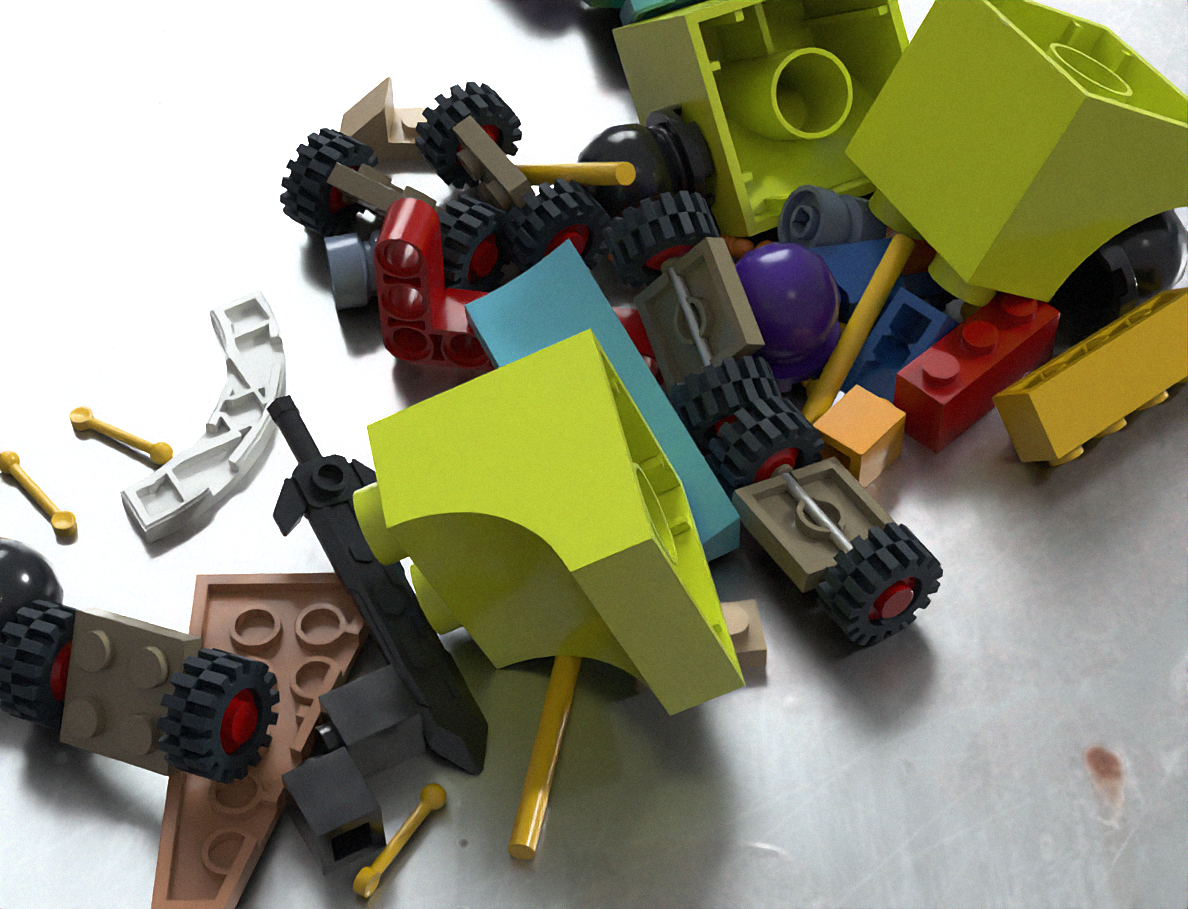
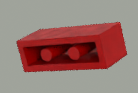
(959, 374)

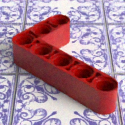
(426, 320)

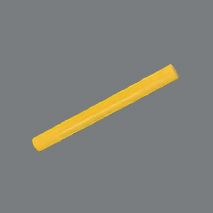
(584, 173)
(858, 328)
(544, 757)

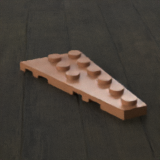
(310, 641)

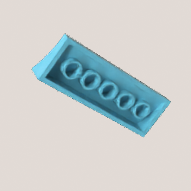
(563, 300)

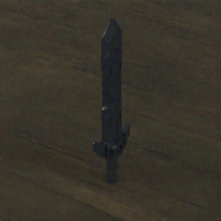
(323, 494)

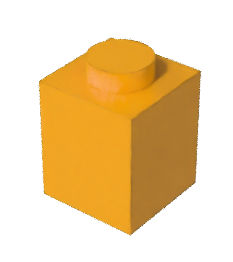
(862, 433)

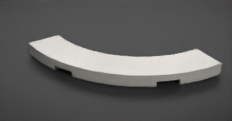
(234, 431)

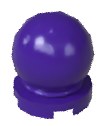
(794, 309)

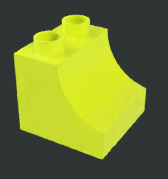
(770, 91)
(1020, 144)
(550, 524)

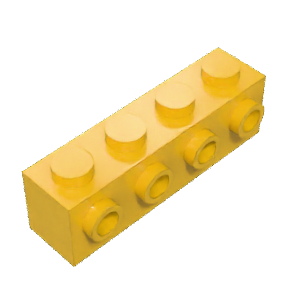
(1099, 381)

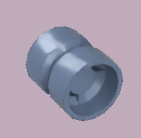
(824, 218)
(351, 269)

